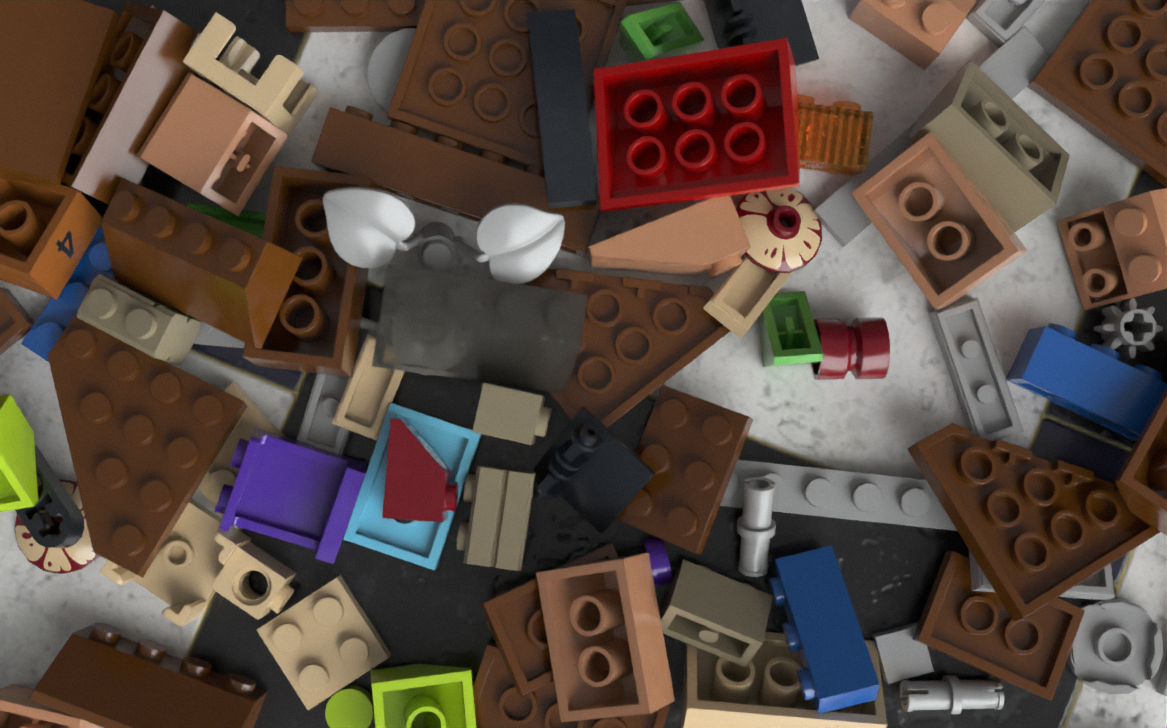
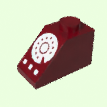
(416, 478)

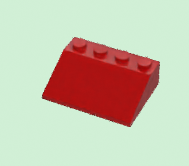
(697, 126)

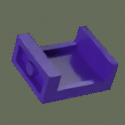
(292, 492)

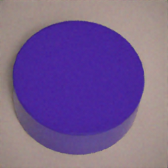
(659, 561)

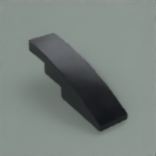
(561, 109)

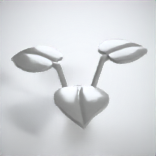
(372, 223)

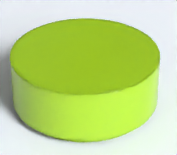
(350, 708)

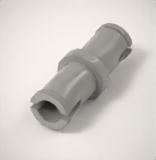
(756, 526)
(952, 694)

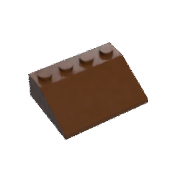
(46, 81)

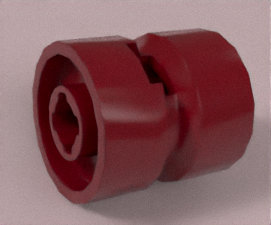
(853, 348)

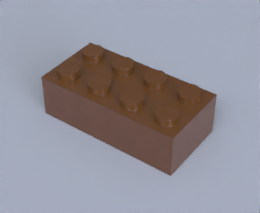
(325, 301)

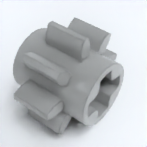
(1141, 323)

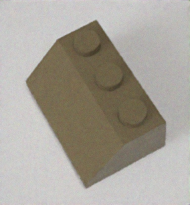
(996, 145)

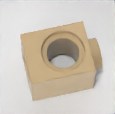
(234, 581)

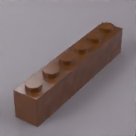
(440, 172)

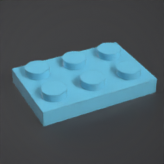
(409, 539)

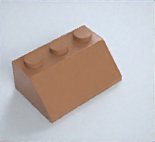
(605, 638)

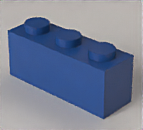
(1087, 379)
(823, 630)

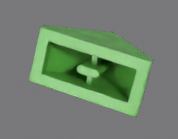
(659, 33)
(789, 331)

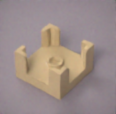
(275, 97)
(185, 563)

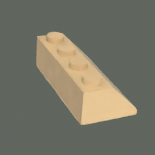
(764, 692)

